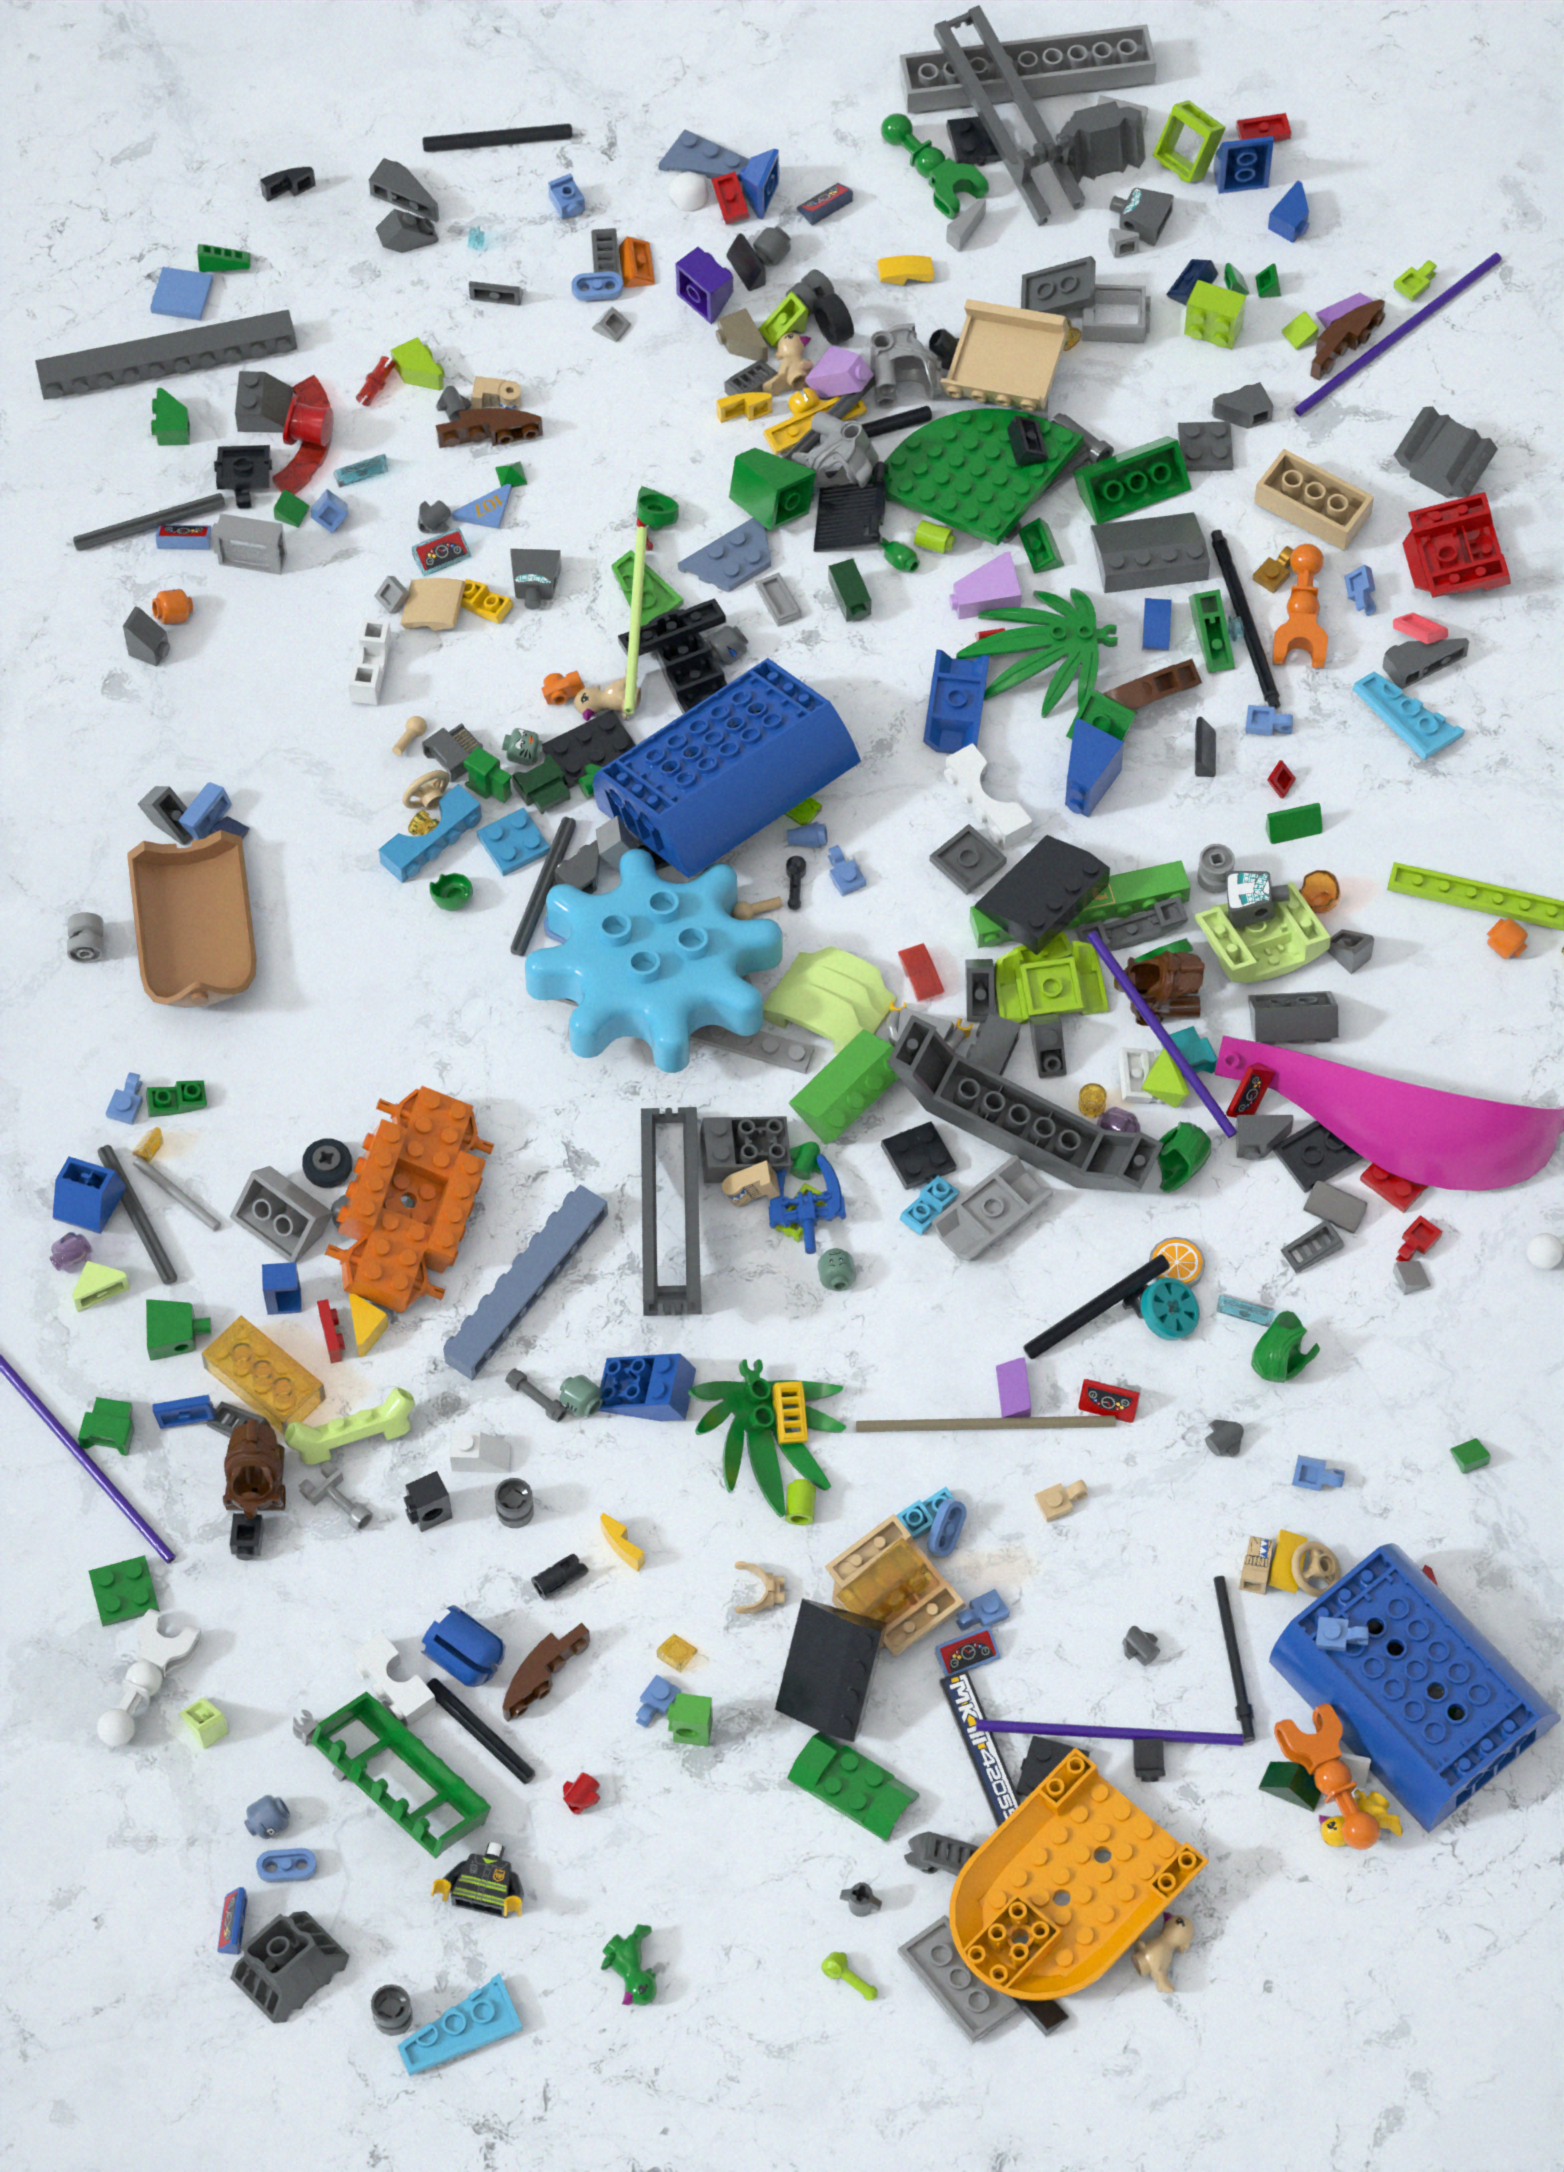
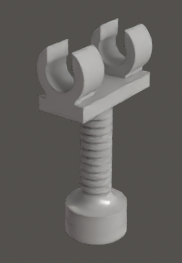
(359, 1516)
(307, 1735)

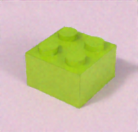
(1215, 314)

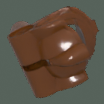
(1165, 983)
(254, 1470)

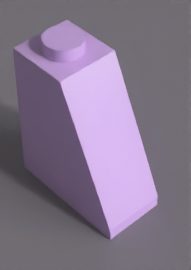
(839, 373)
(987, 588)

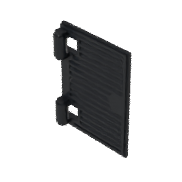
(849, 510)

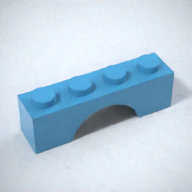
(408, 854)

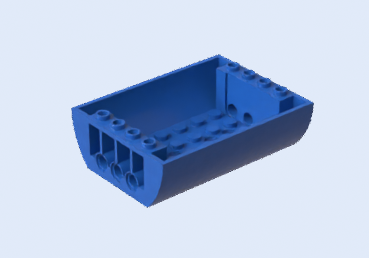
(736, 775)
(1384, 1699)

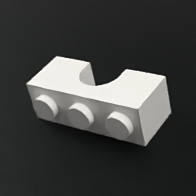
(369, 670)
(406, 1699)

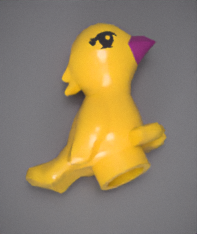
(1373, 1804)

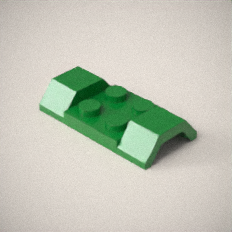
(851, 1784)

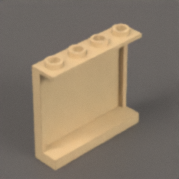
(1006, 355)

